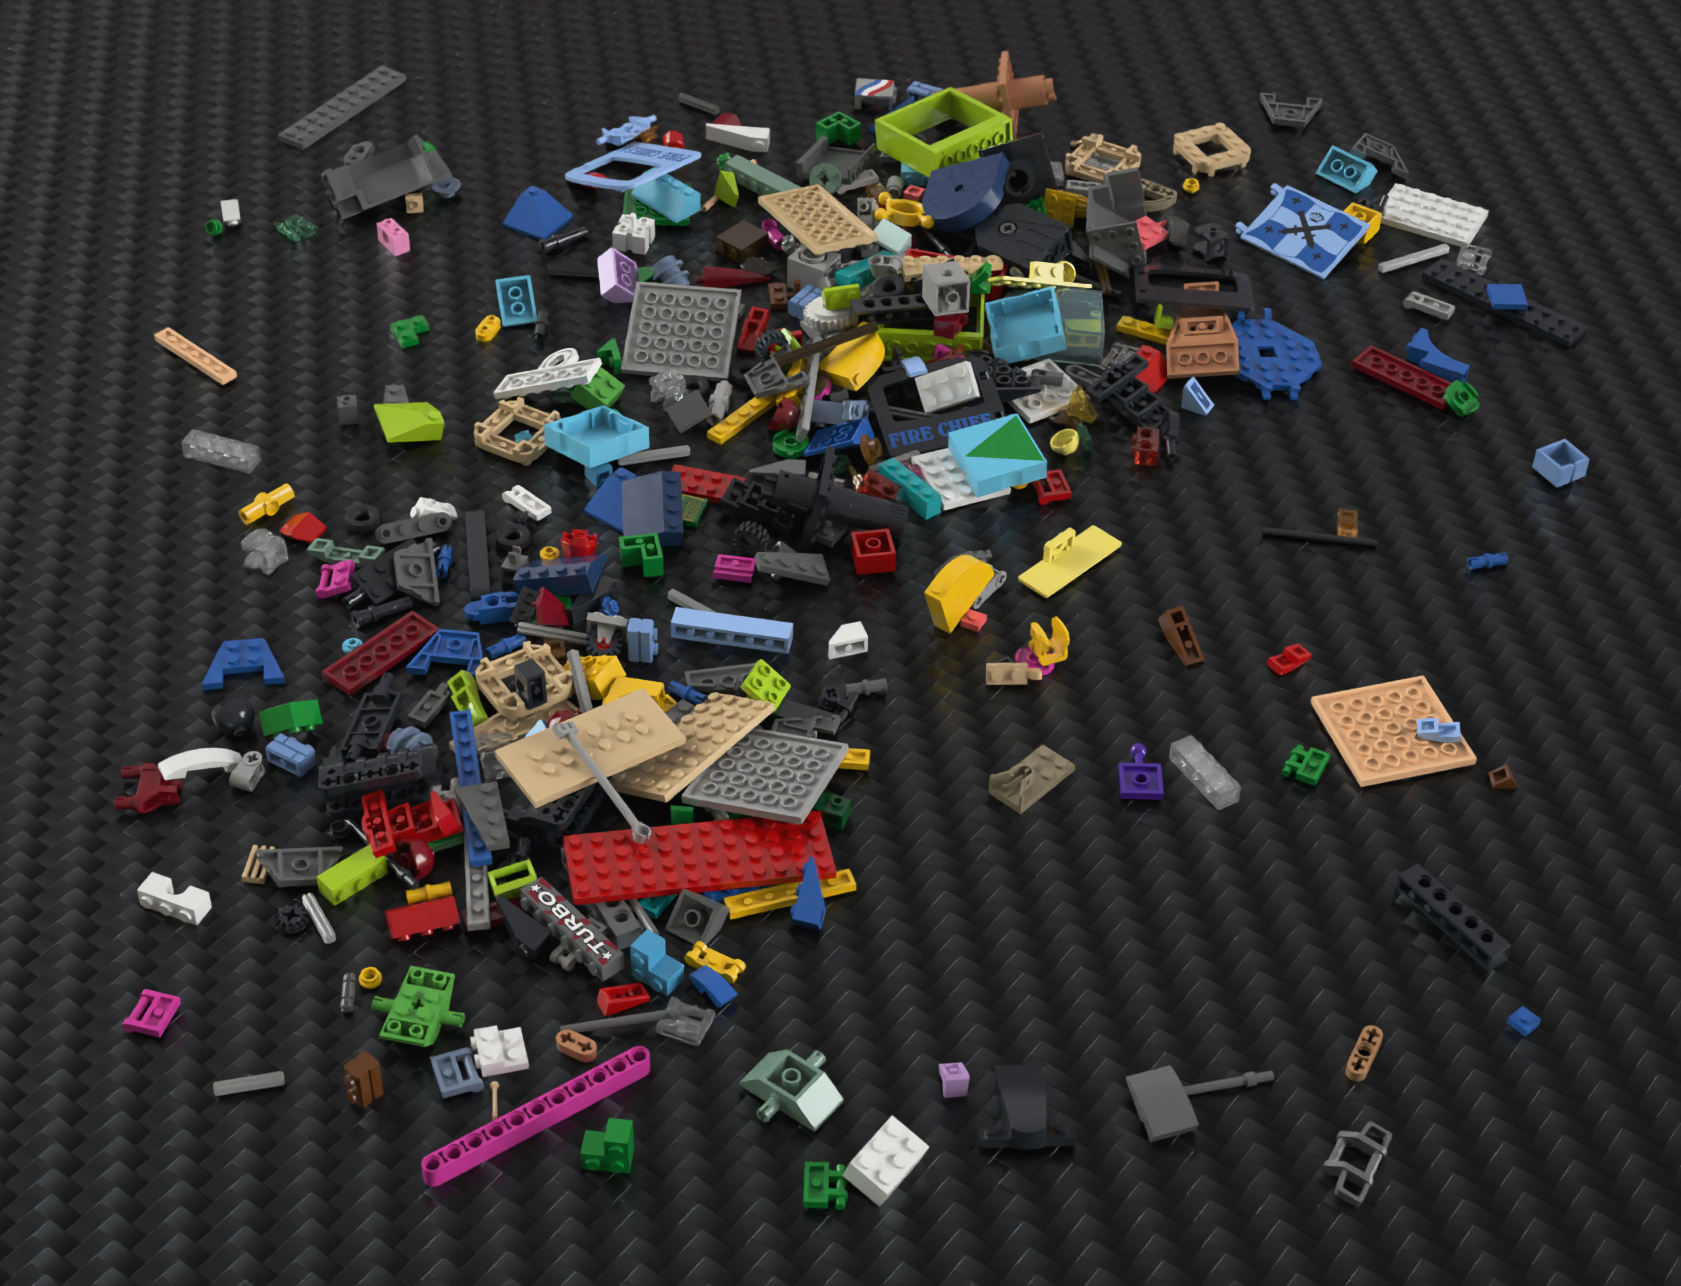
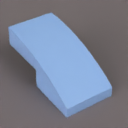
(914, 366)
(1441, 732)

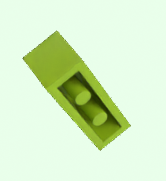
(351, 875)

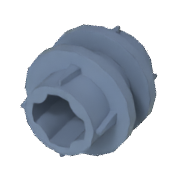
(669, 271)
(407, 738)

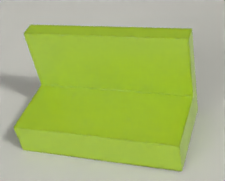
(1163, 320)

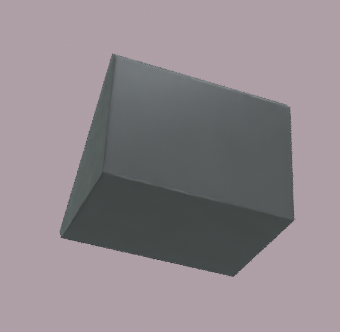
(688, 411)

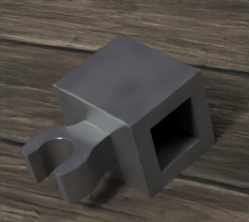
(512, 563)

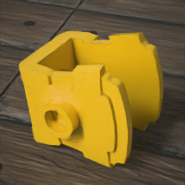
(1058, 644)

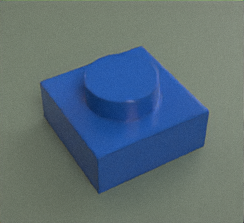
(1523, 1021)

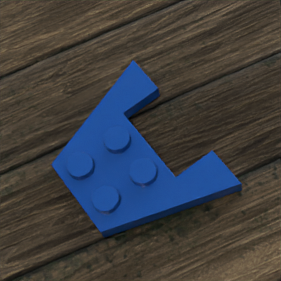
(451, 648)
(243, 657)

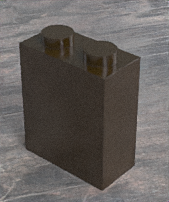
(742, 241)

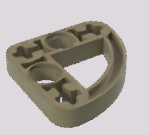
(1163, 196)

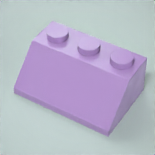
(617, 276)

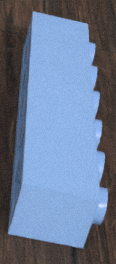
(731, 630)

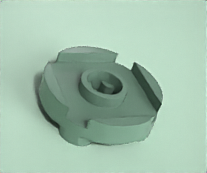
(831, 172)

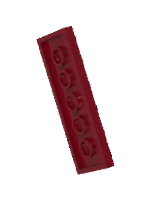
(1402, 376)
(380, 653)

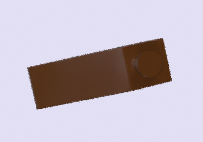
(1181, 635)

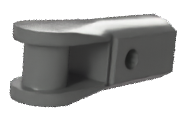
(1048, 377)

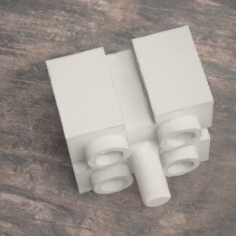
(633, 234)

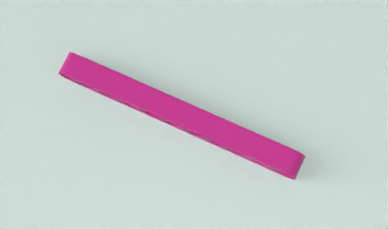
(535, 1116)

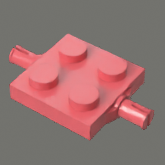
(1151, 232)

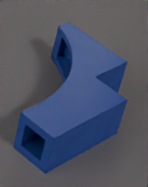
(1432, 360)

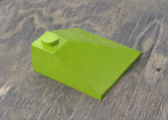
(410, 421)

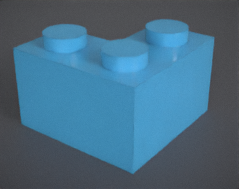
(652, 964)

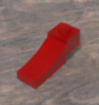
(753, 327)

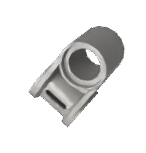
(885, 265)
(247, 772)

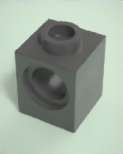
(347, 409)

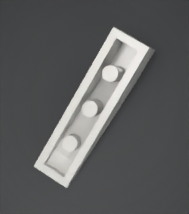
(743, 137)

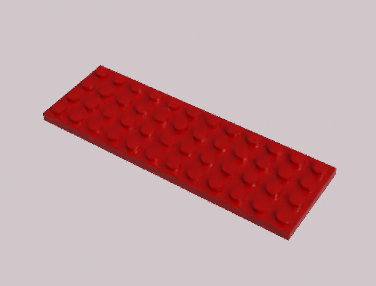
(695, 858)

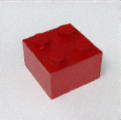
(873, 551)

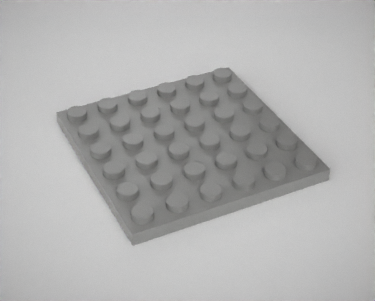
(681, 329)
(768, 776)

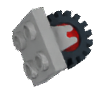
(605, 634)

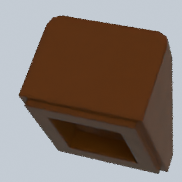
(1502, 778)

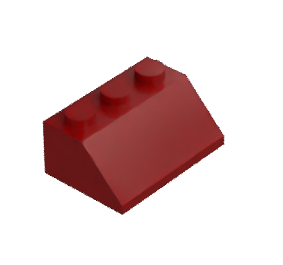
(1156, 373)
(422, 918)

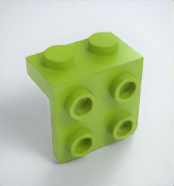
(840, 296)

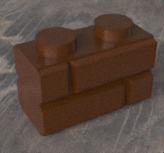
(363, 1079)

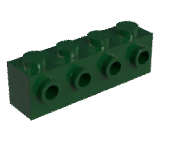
(833, 809)

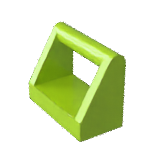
(512, 888)

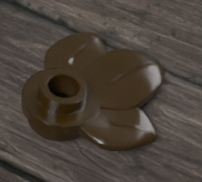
(1069, 421)

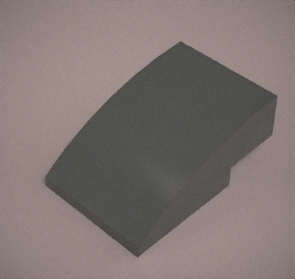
(1162, 1103)

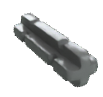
(348, 993)

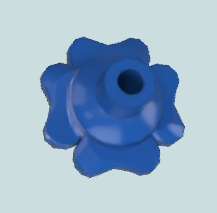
(609, 607)

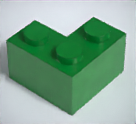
(839, 127)
(643, 551)
(291, 718)
(609, 1149)

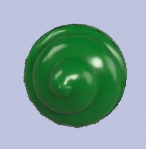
(213, 227)

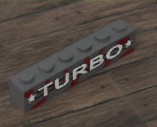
(572, 929)

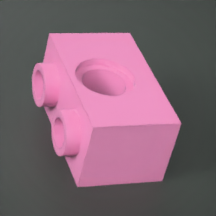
(393, 237)

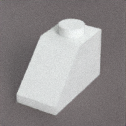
(230, 212)
(848, 640)

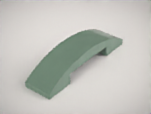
(326, 551)

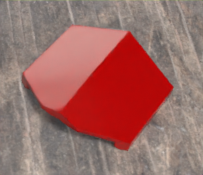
(303, 527)

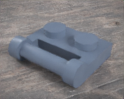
(449, 1075)

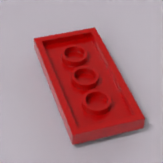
(704, 483)

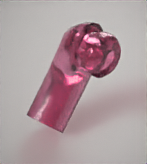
(916, 468)

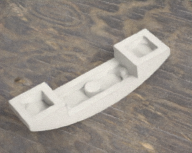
(179, 764)

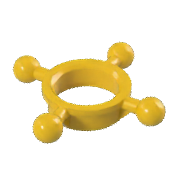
(902, 212)

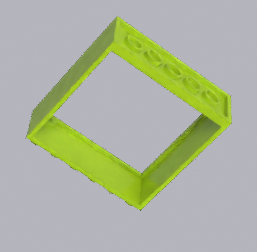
(896, 131)
(923, 342)

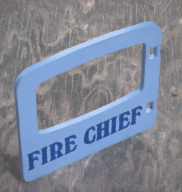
(649, 154)

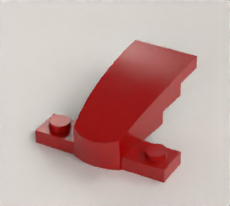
(387, 827)

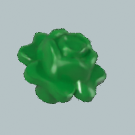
(722, 159)

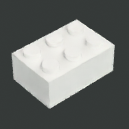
(947, 387)
(885, 1161)

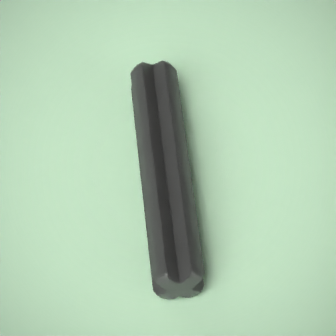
(699, 104)

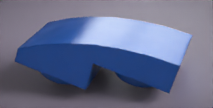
(713, 984)

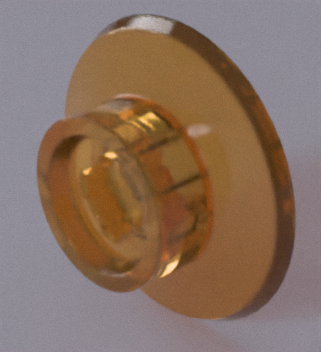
(648, 135)
(870, 449)

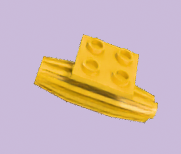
(1065, 206)

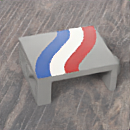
(876, 90)

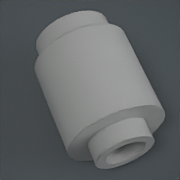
(895, 187)

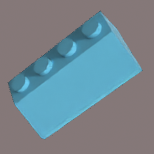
(669, 197)

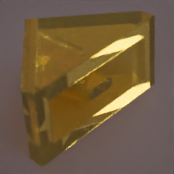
(1081, 406)

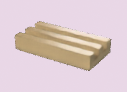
(249, 865)

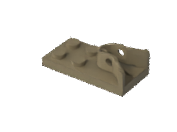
(1030, 779)

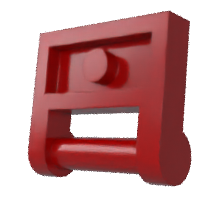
(1056, 485)

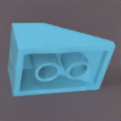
(516, 301)

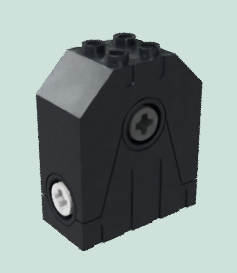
(1021, 237)

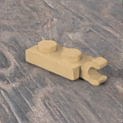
(1010, 673)

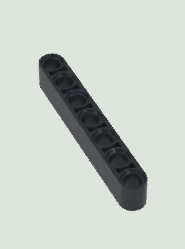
(477, 554)

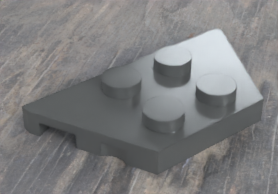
(417, 572)
(298, 865)

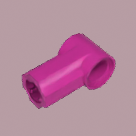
(775, 235)

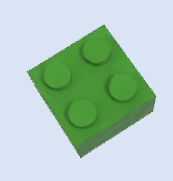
(602, 390)

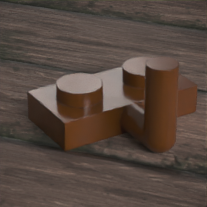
(779, 296)

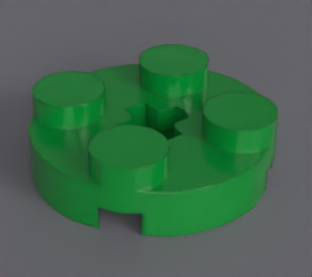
(1461, 406)
(786, 445)

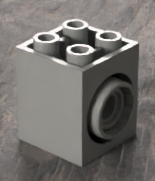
(810, 267)
(946, 288)

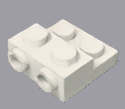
(499, 1050)

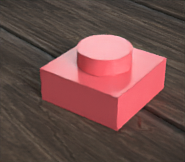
(914, 193)
(973, 620)

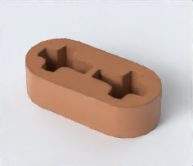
(577, 1044)

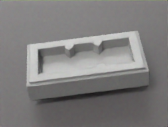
(1079, 187)

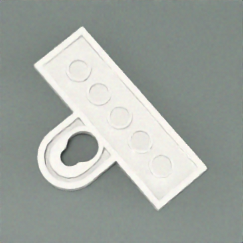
(550, 376)

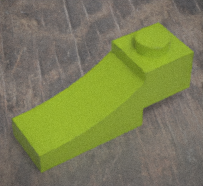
(466, 696)

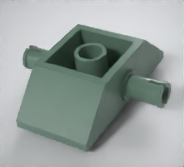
(793, 1088)

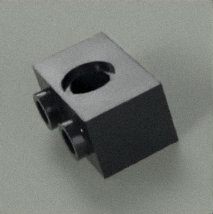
(530, 683)

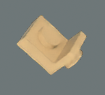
(414, 202)

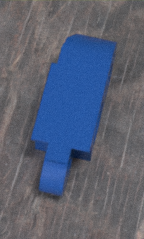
(492, 608)

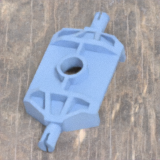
(628, 131)

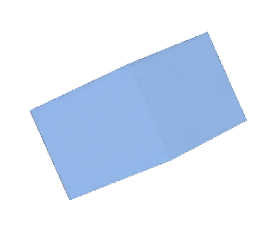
(1195, 398)

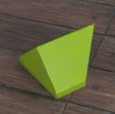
(726, 188)

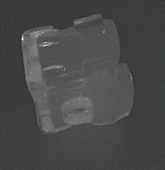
(668, 386)
(265, 549)
(487, 745)

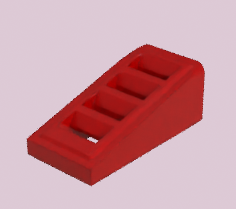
(443, 815)
(610, 1005)

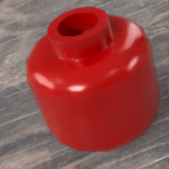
(673, 139)

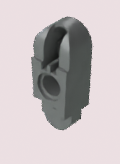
(359, 152)

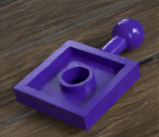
(1130, 772)

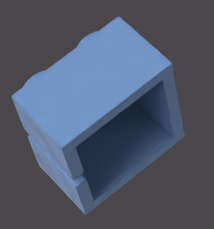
(1560, 462)

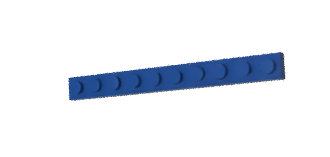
(468, 775)

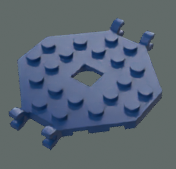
(1294, 353)

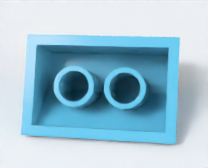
(1346, 170)

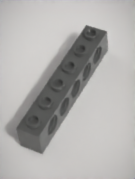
(617, 916)

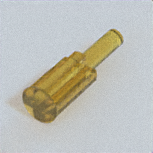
(857, 477)

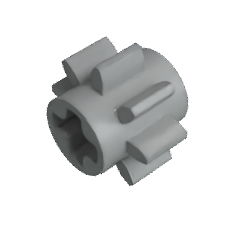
(790, 244)

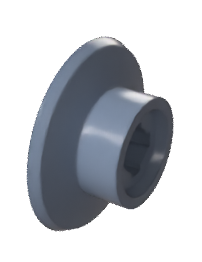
(447, 187)

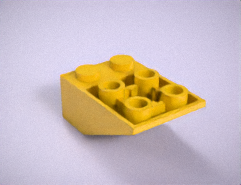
(599, 674)

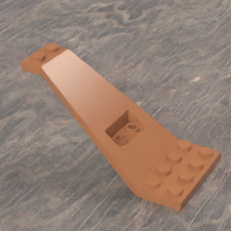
(1202, 350)

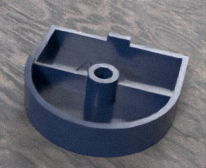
(965, 192)

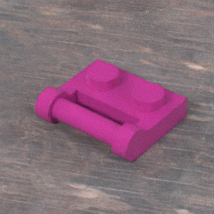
(340, 580)
(156, 1017)

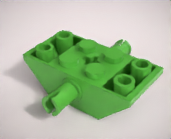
(419, 1008)

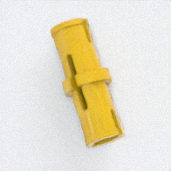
(429, 892)

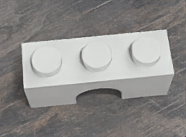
(188, 906)

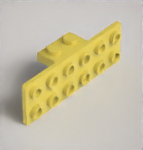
(1041, 276)
(1068, 558)

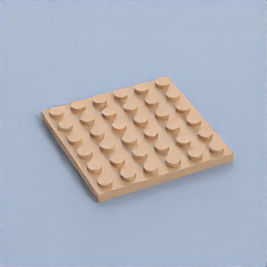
(1379, 731)

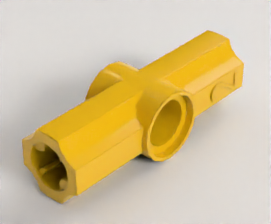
(266, 504)

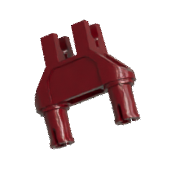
(152, 789)

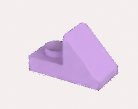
(954, 1079)

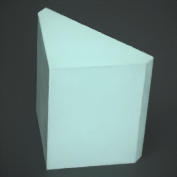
(892, 237)

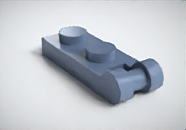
(855, 409)

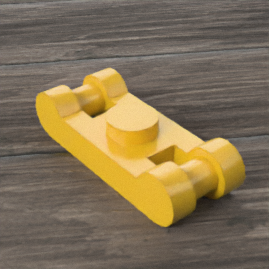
(715, 961)

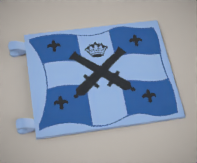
(1303, 231)

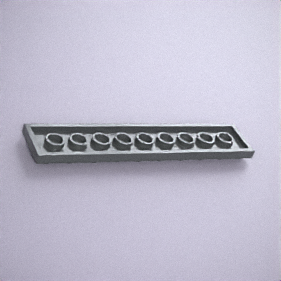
(341, 107)

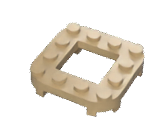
(1185, 145)
(1075, 162)
(524, 452)
(510, 704)

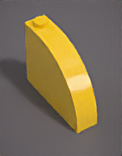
(853, 362)
(956, 590)

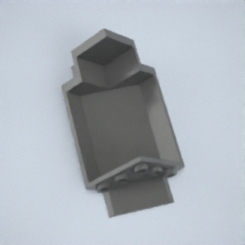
(383, 177)
(1112, 221)

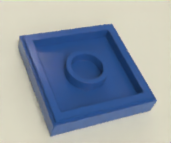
(1507, 296)

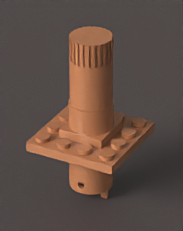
(1012, 94)

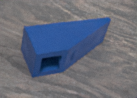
(810, 906)

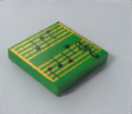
(693, 509)

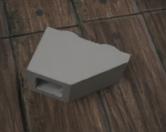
(866, 211)

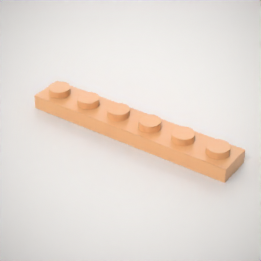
(195, 356)

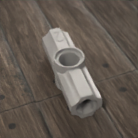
(719, 402)

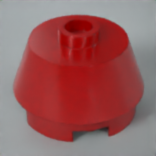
(578, 543)

